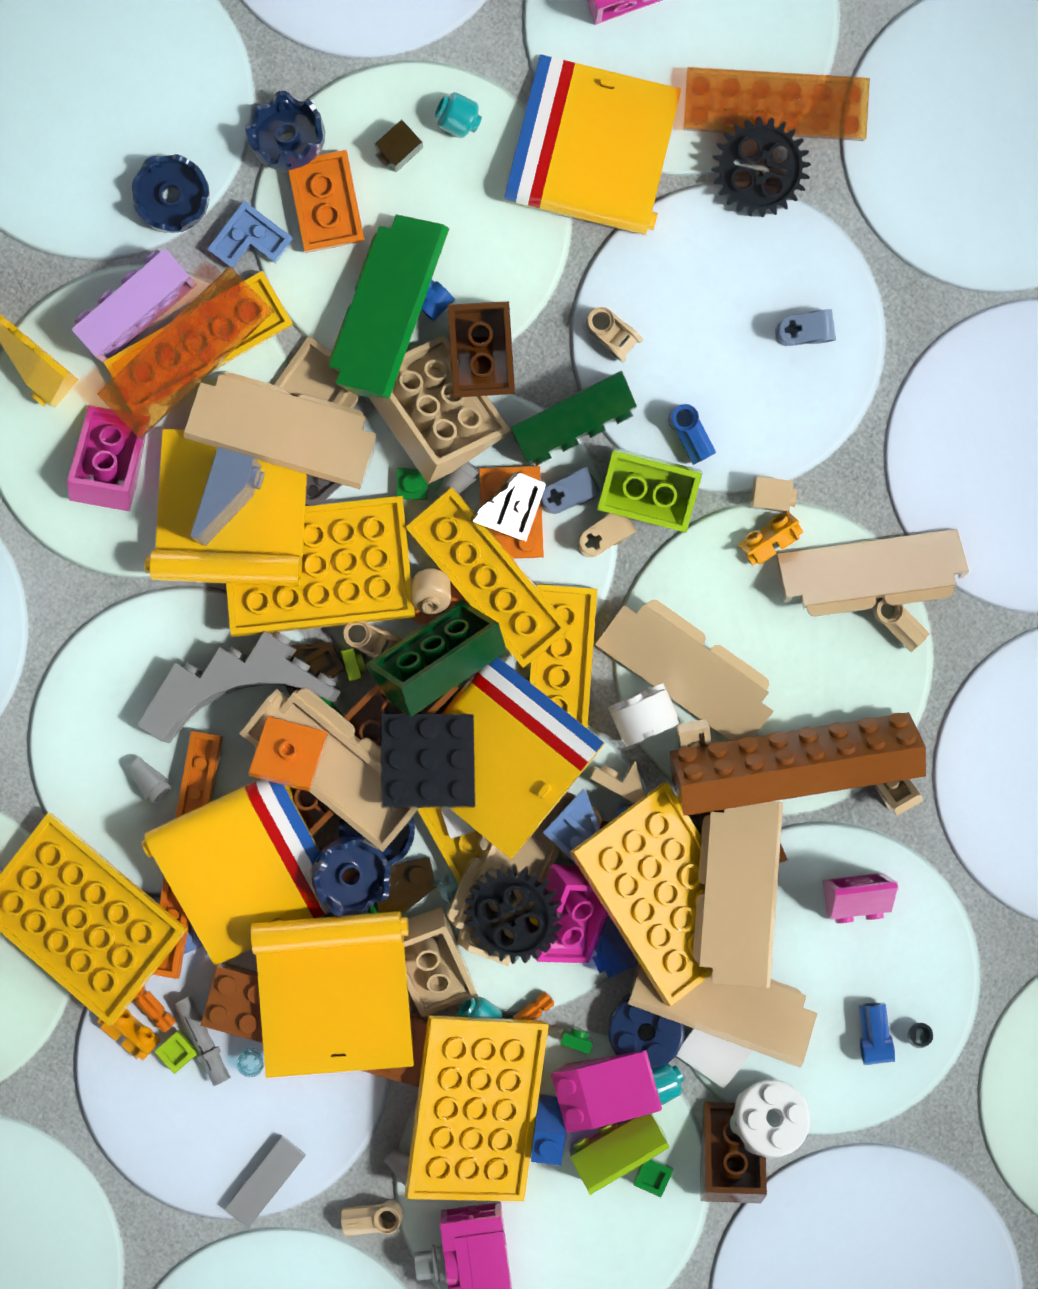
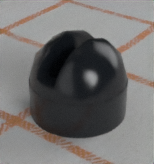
(925, 1037)

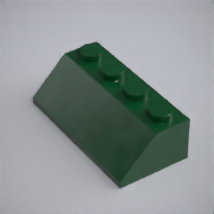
(573, 418)
(437, 657)

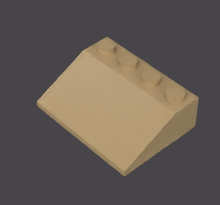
(427, 419)

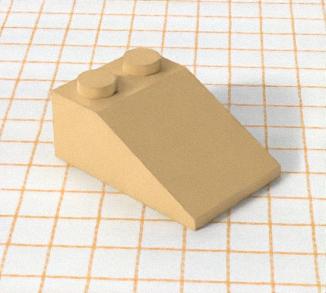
(435, 964)

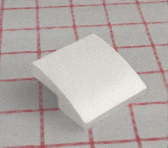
(713, 1056)

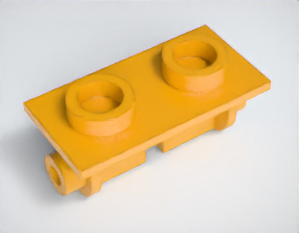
(758, 543)
(139, 1038)

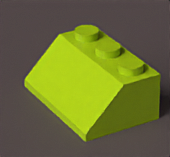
(650, 489)
(617, 1150)

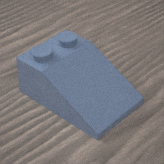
(226, 492)

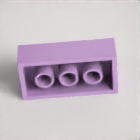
(133, 305)

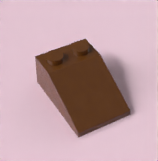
(481, 349)
(726, 1167)

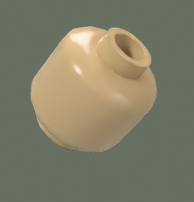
(431, 591)

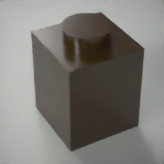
(398, 146)

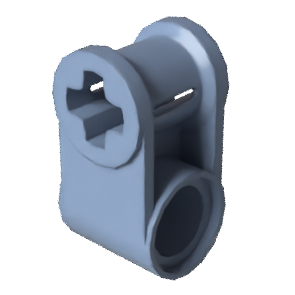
(811, 328)
(574, 489)

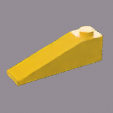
(37, 368)

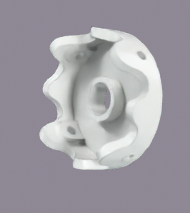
(752, 1126)

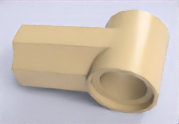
(902, 625)
(368, 1218)

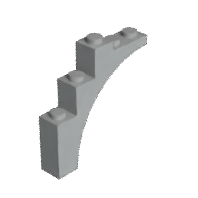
(187, 692)

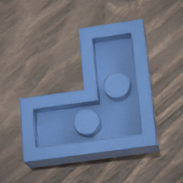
(246, 229)

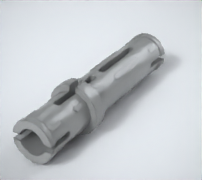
(202, 1041)

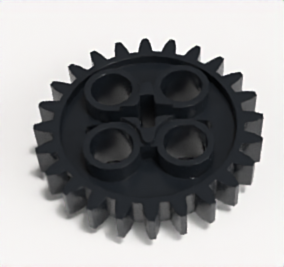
(754, 194)
(528, 938)

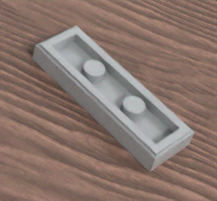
(265, 1181)

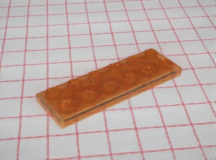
(807, 102)
(185, 352)

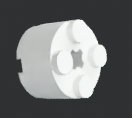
(644, 715)

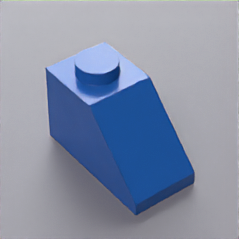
(548, 1132)

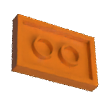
(326, 202)
(490, 481)

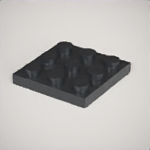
(427, 761)

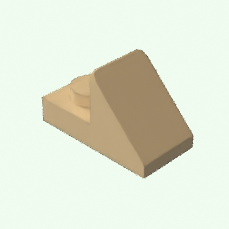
(693, 734)
(629, 787)
(899, 795)

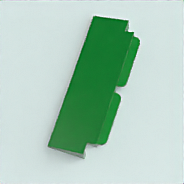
(386, 305)

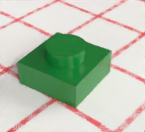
(411, 484)
(576, 1039)
(653, 1177)

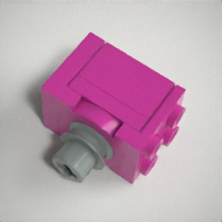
(471, 1250)

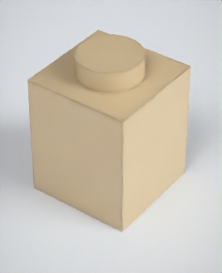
(773, 494)

